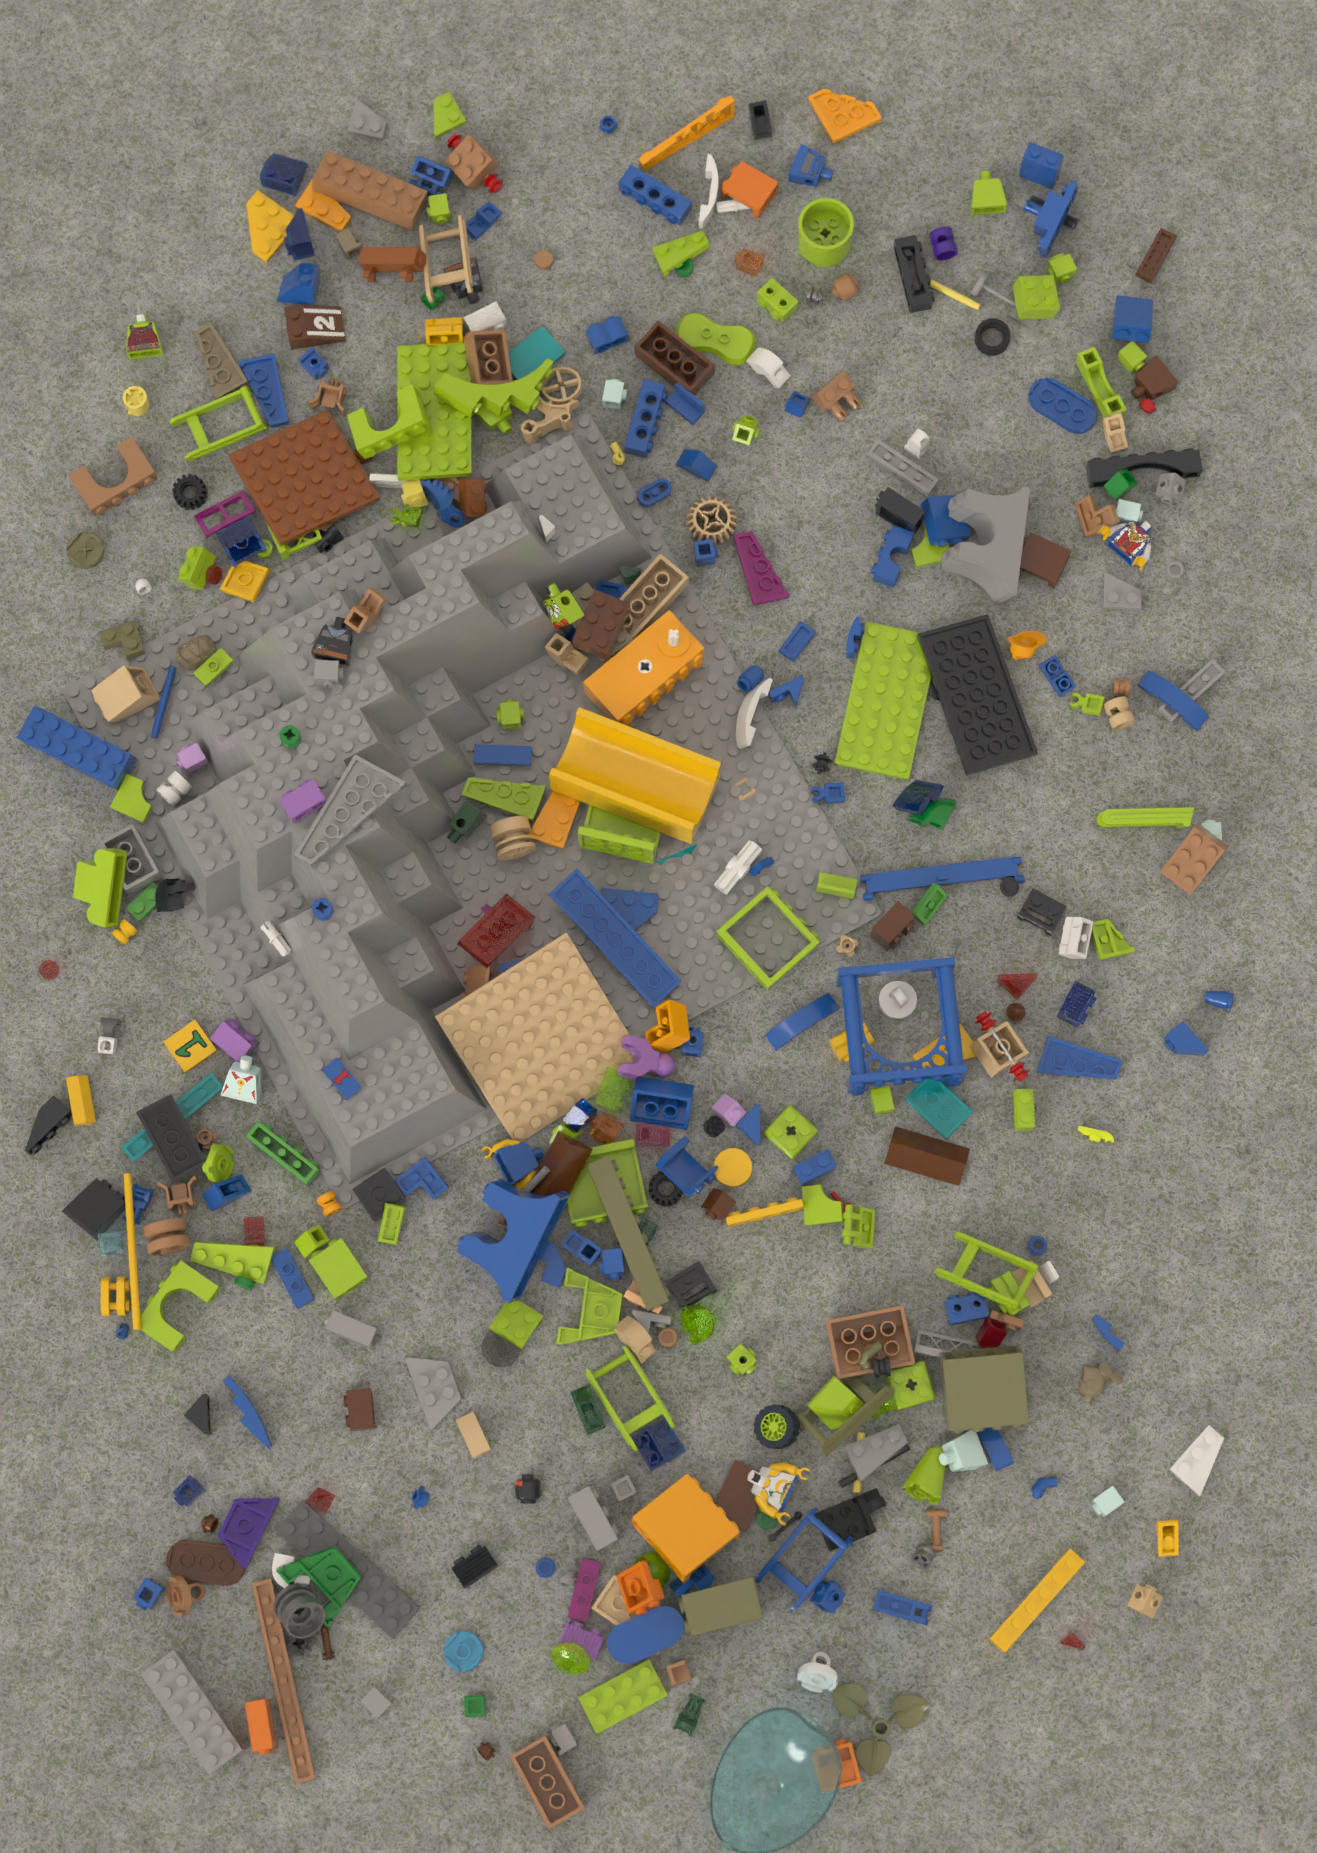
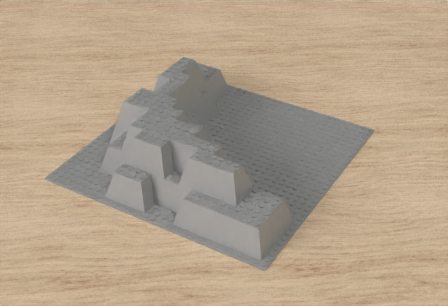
(419, 692)

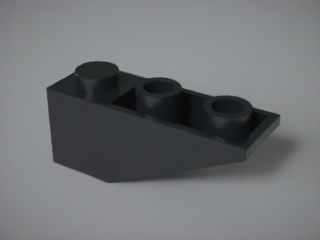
(48, 1120)

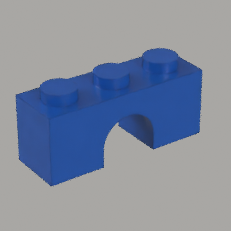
(896, 541)

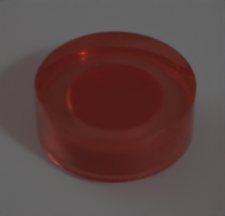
(213, 575)
(49, 969)

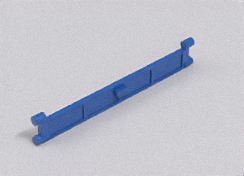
(941, 875)

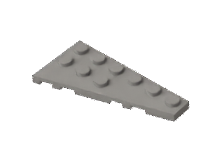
(354, 799)

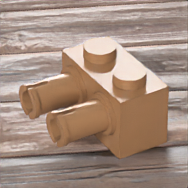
(829, 394)

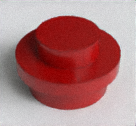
(1147, 405)

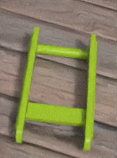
(197, 430)
(1146, 817)
(967, 1258)
(644, 1417)

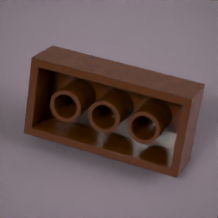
(674, 358)

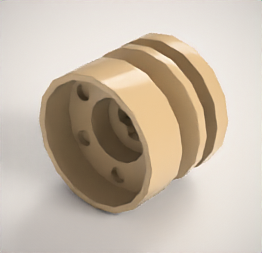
(512, 837)

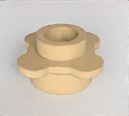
(842, 947)

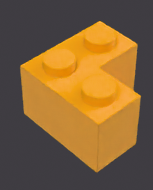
(671, 1027)

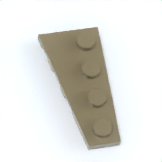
(221, 367)

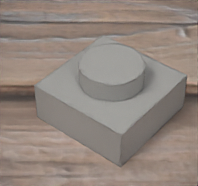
(623, 1488)

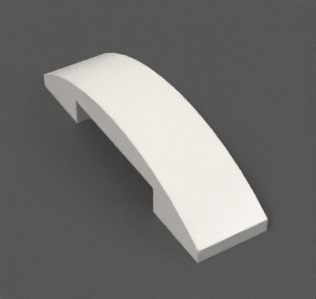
(707, 210)
(744, 731)

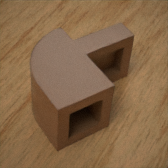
(367, 612)

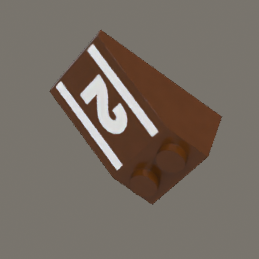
(314, 325)

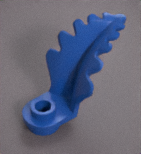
(443, 502)

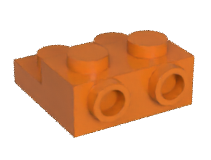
(639, 1589)
(850, 1772)

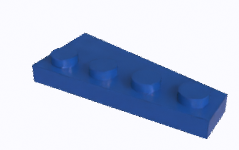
(266, 384)
(1070, 1059)

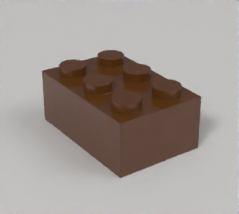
(601, 625)

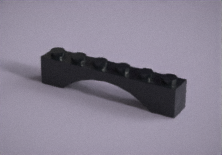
(1183, 463)

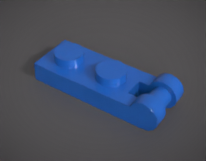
(901, 1607)

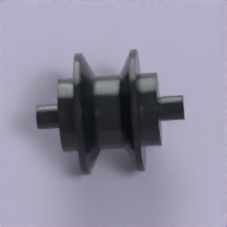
(822, 762)
(714, 1126)

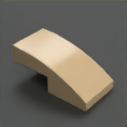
(1114, 432)
(473, 1435)

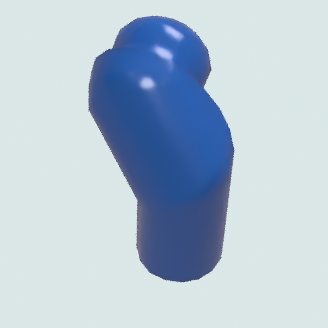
(1041, 1484)

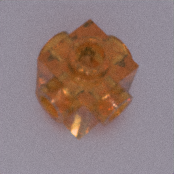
(605, 1128)

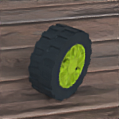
(776, 1427)

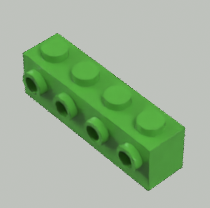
(282, 1153)

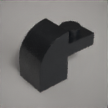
(169, 894)

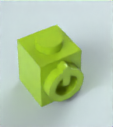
(1062, 268)
(510, 714)

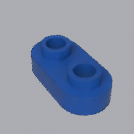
(653, 493)

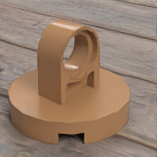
(180, 1595)

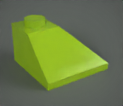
(835, 1404)

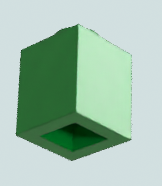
(1120, 484)

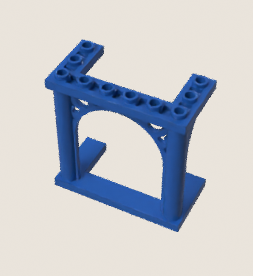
(953, 1070)

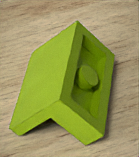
(836, 885)

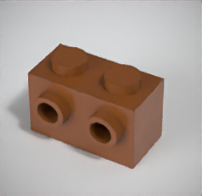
(472, 497)

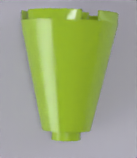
(927, 1477)

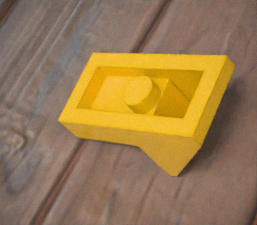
(1167, 1537)

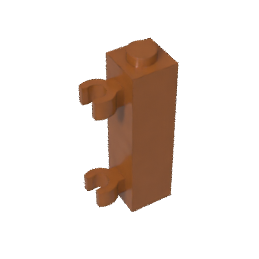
(391, 260)

